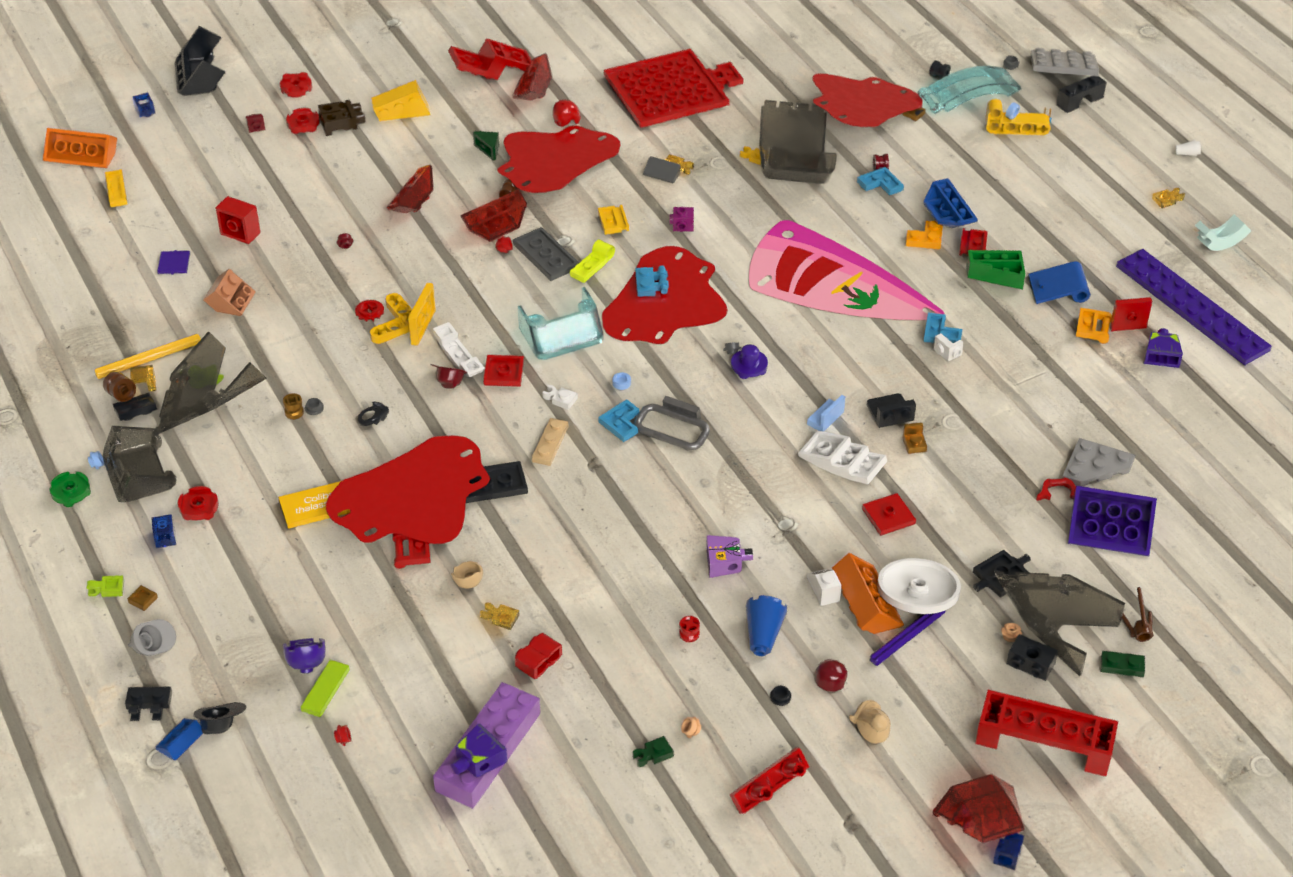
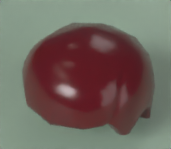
(831, 675)

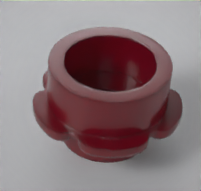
(344, 241)

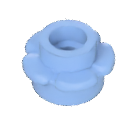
(95, 460)

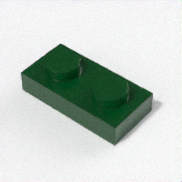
(1123, 663)

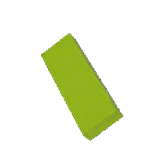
(325, 688)

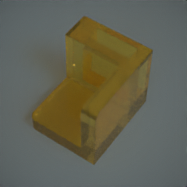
(144, 374)

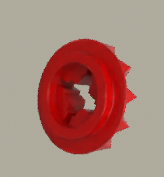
(376, 308)

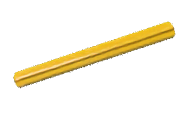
(148, 356)

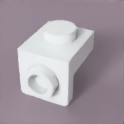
(946, 348)

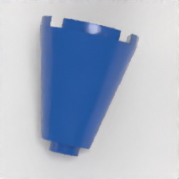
(764, 622)

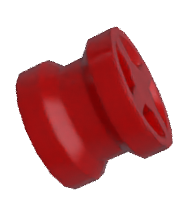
(689, 629)

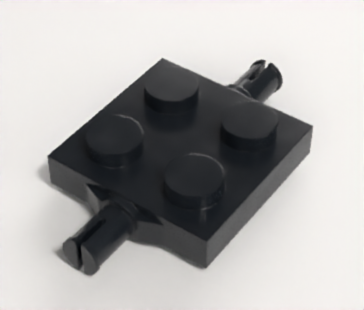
(999, 562)

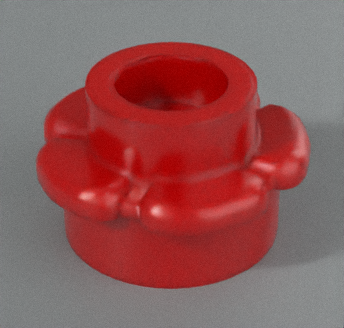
(342, 735)

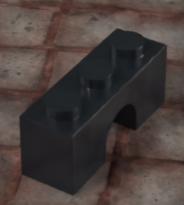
(1090, 88)

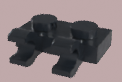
(148, 698)

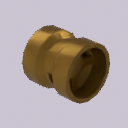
(293, 406)

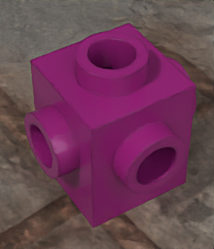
(682, 219)

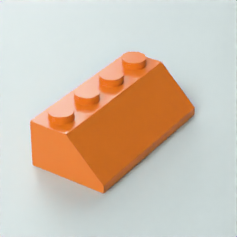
(79, 148)
(860, 588)

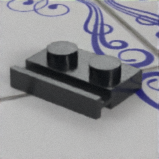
(136, 406)

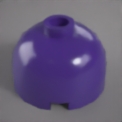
(304, 654)

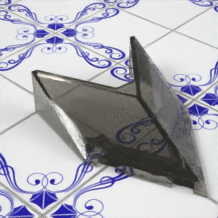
(195, 381)
(1056, 601)

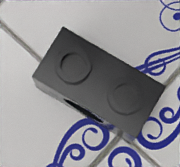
(1032, 657)

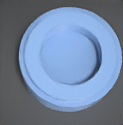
(1012, 111)
(621, 381)

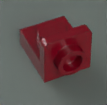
(255, 122)

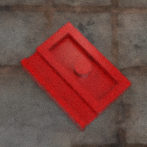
(973, 240)

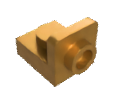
(914, 438)

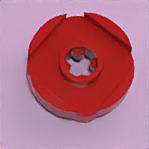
(302, 82)
(302, 121)
(205, 510)

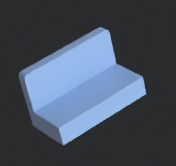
(827, 414)

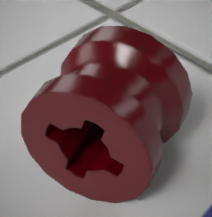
(880, 161)

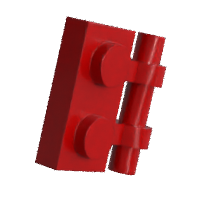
(728, 74)

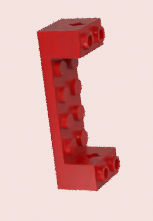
(1048, 726)

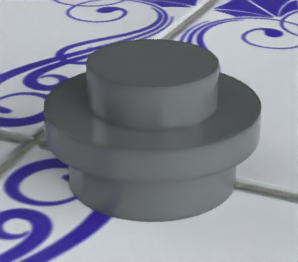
(1011, 62)
(732, 348)
(314, 406)

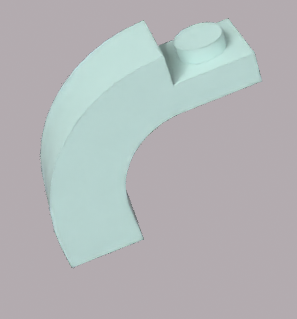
(1224, 236)

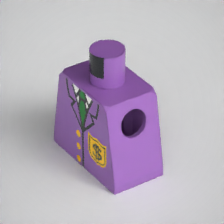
(725, 555)

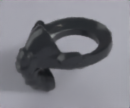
(381, 413)

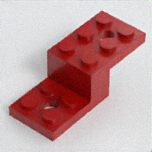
(490, 59)

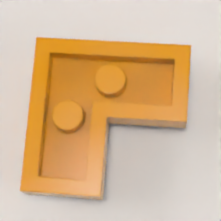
(929, 238)

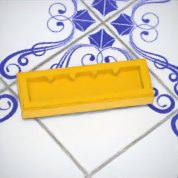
(116, 188)

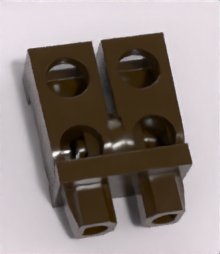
(340, 116)

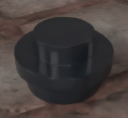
(780, 695)

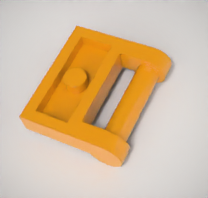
(1087, 324)

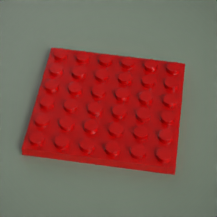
(666, 88)

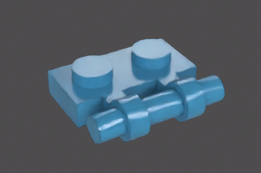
(645, 281)

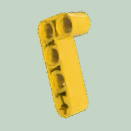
(1022, 124)

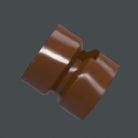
(119, 386)

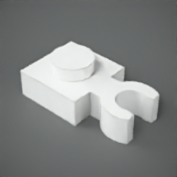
(562, 397)

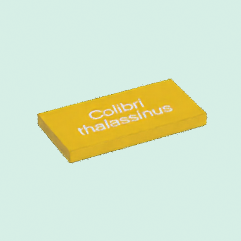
(307, 505)

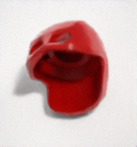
(564, 112)

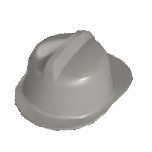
(153, 637)

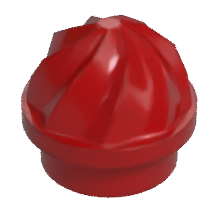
(504, 244)

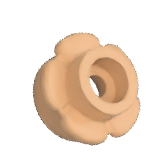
(1011, 631)
(691, 726)

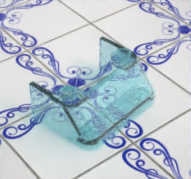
(565, 333)

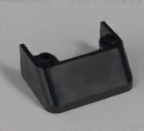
(194, 66)

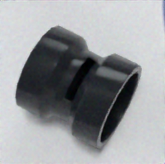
(939, 69)

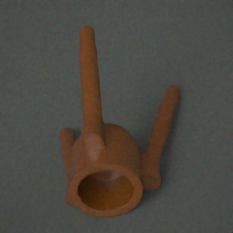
(1142, 628)

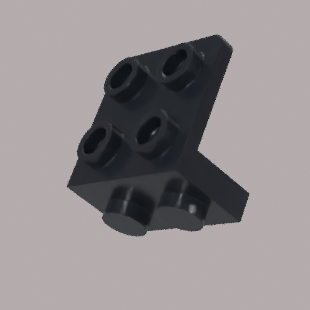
(891, 410)

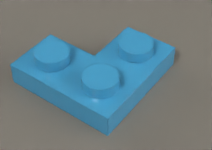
(880, 178)
(935, 326)
(618, 420)

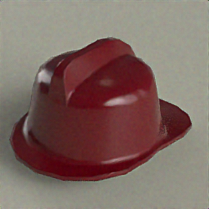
(449, 377)

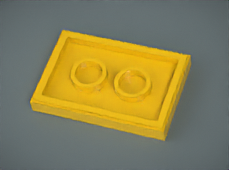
(422, 314)

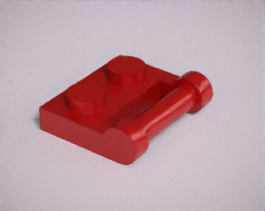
(418, 552)

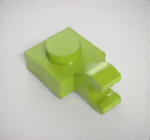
(108, 587)

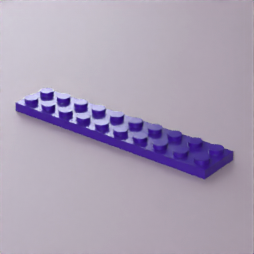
(1194, 307)

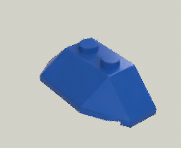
(948, 205)

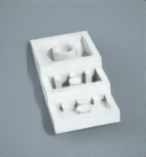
(841, 457)

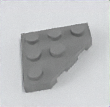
(1096, 462)

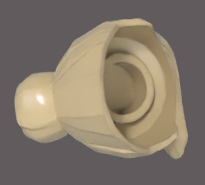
(872, 722)

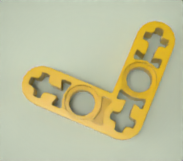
(379, 334)

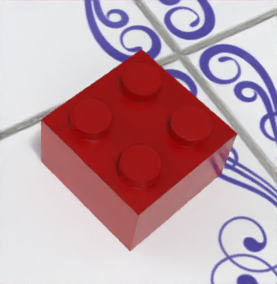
(238, 220)

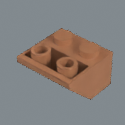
(229, 294)

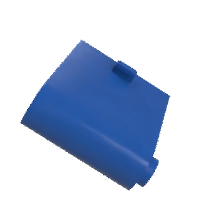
(1060, 282)

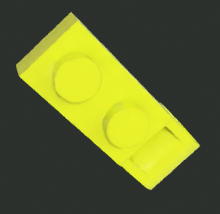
(600, 255)

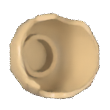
(467, 574)

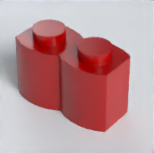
(538, 655)

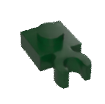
(655, 750)

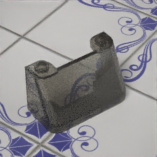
(134, 463)

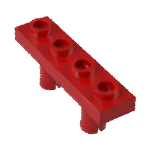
(769, 780)

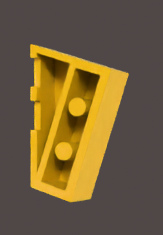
(401, 103)

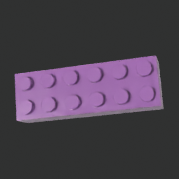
(508, 718)

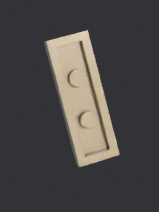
(550, 442)

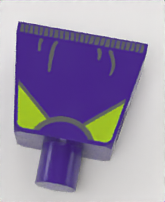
(1164, 349)
(479, 753)

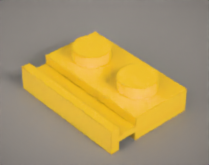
(613, 219)

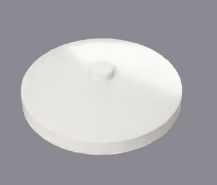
(919, 586)

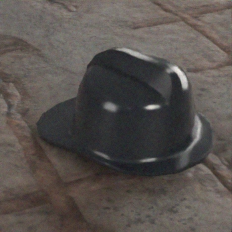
(218, 718)

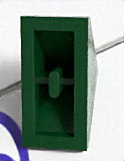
(487, 143)

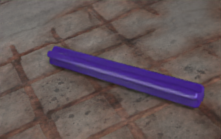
(903, 637)

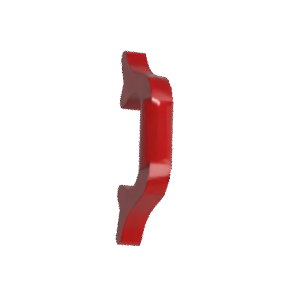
(1048, 483)

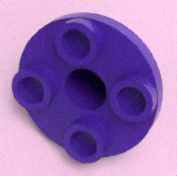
(749, 362)

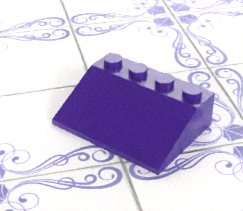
(1112, 520)

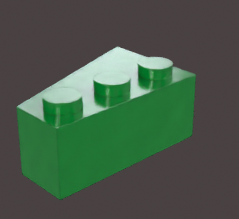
(997, 267)

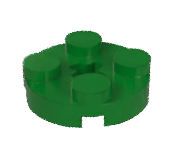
(69, 497)

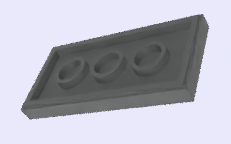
(545, 253)

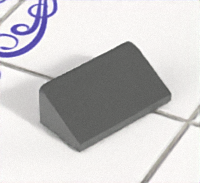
(662, 169)

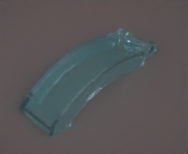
(968, 84)

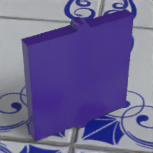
(173, 262)

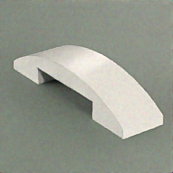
(456, 351)

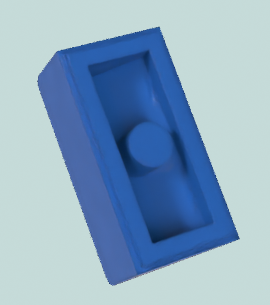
(180, 738)

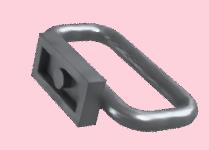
(679, 410)

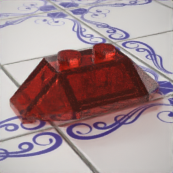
(534, 79)
(414, 191)
(496, 217)

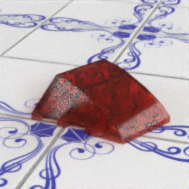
(982, 807)

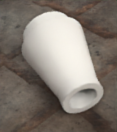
(1190, 148)

